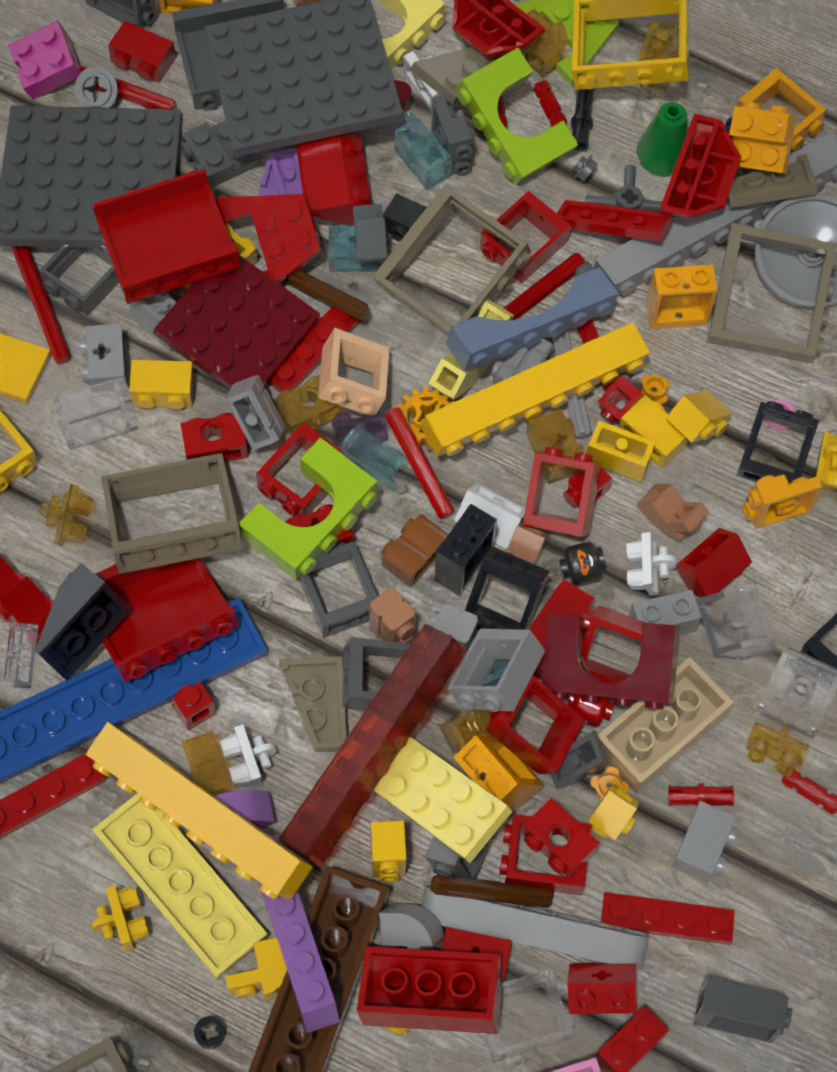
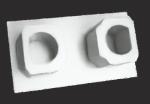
(647, 552)
(248, 771)

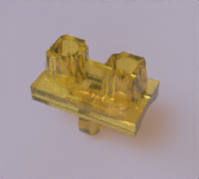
(67, 528)
(778, 747)

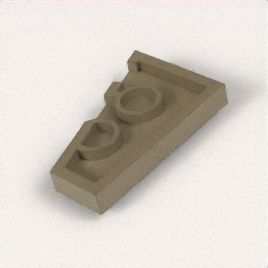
(447, 70)
(774, 186)
(318, 697)

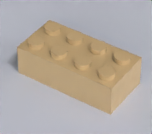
(651, 739)

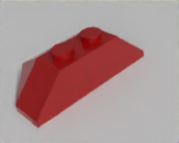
(494, 26)
(702, 170)

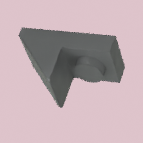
(370, 233)
(582, 759)

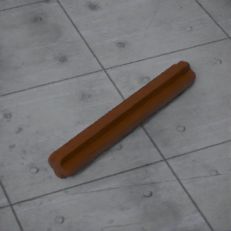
(328, 294)
(491, 891)

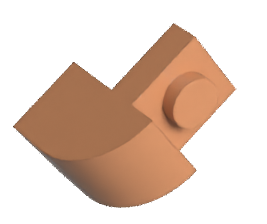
(670, 512)
(527, 543)

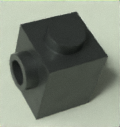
(401, 215)

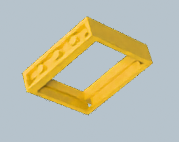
(632, 72)

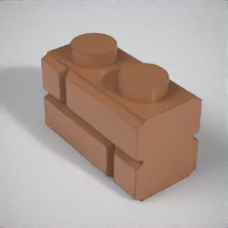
(392, 618)

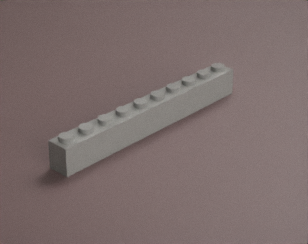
(636, 259)

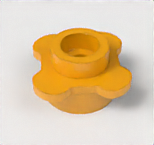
(657, 382)
(611, 775)

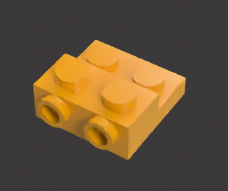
(763, 136)
(778, 501)

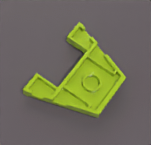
(597, 32)

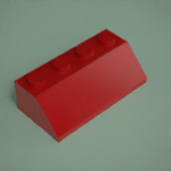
(334, 176)
(430, 990)

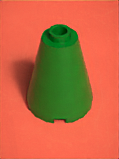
(663, 140)

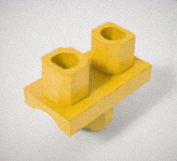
(827, 462)
(129, 931)

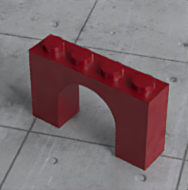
(650, 682)

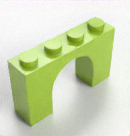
(519, 155)
(295, 547)

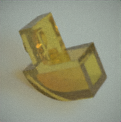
(547, 49)

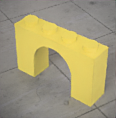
(419, 19)

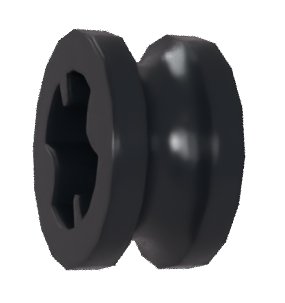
(205, 1023)

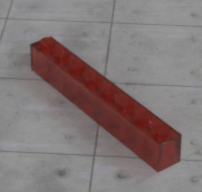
(372, 745)

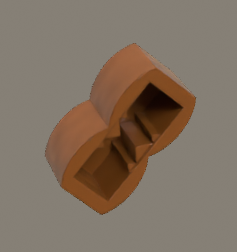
(413, 550)

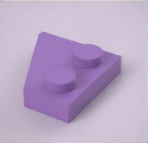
(281, 174)

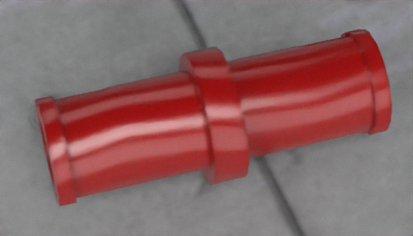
(708, 794)

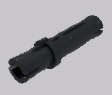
(582, 120)

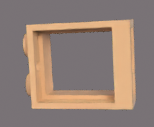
(360, 354)

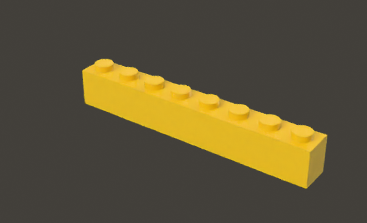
(534, 390)
(199, 812)

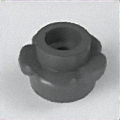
(584, 168)

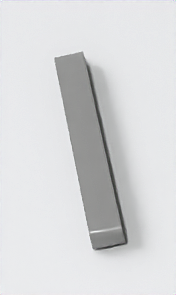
(540, 928)

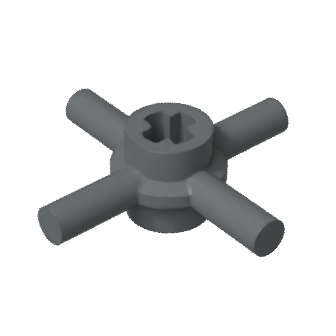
(627, 197)

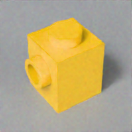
(614, 813)

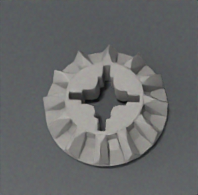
(87, 79)

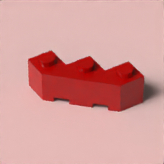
(22, 599)

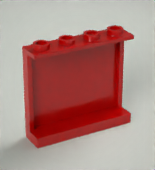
(165, 236)
(170, 614)

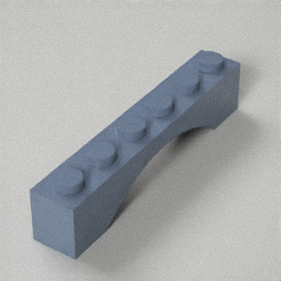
(485, 339)

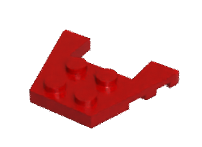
(282, 226)

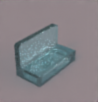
(372, 455)

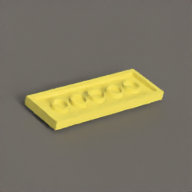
(442, 800)
(180, 885)

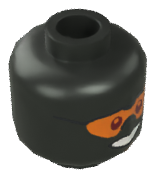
(583, 563)

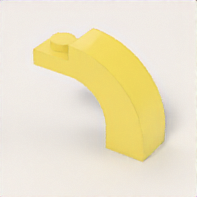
(449, 374)

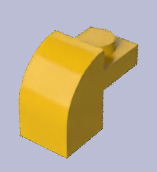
(267, 976)

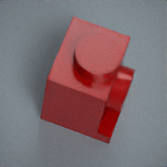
(619, 390)
(575, 487)
(193, 705)

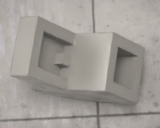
(410, 927)

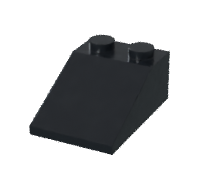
(79, 621)

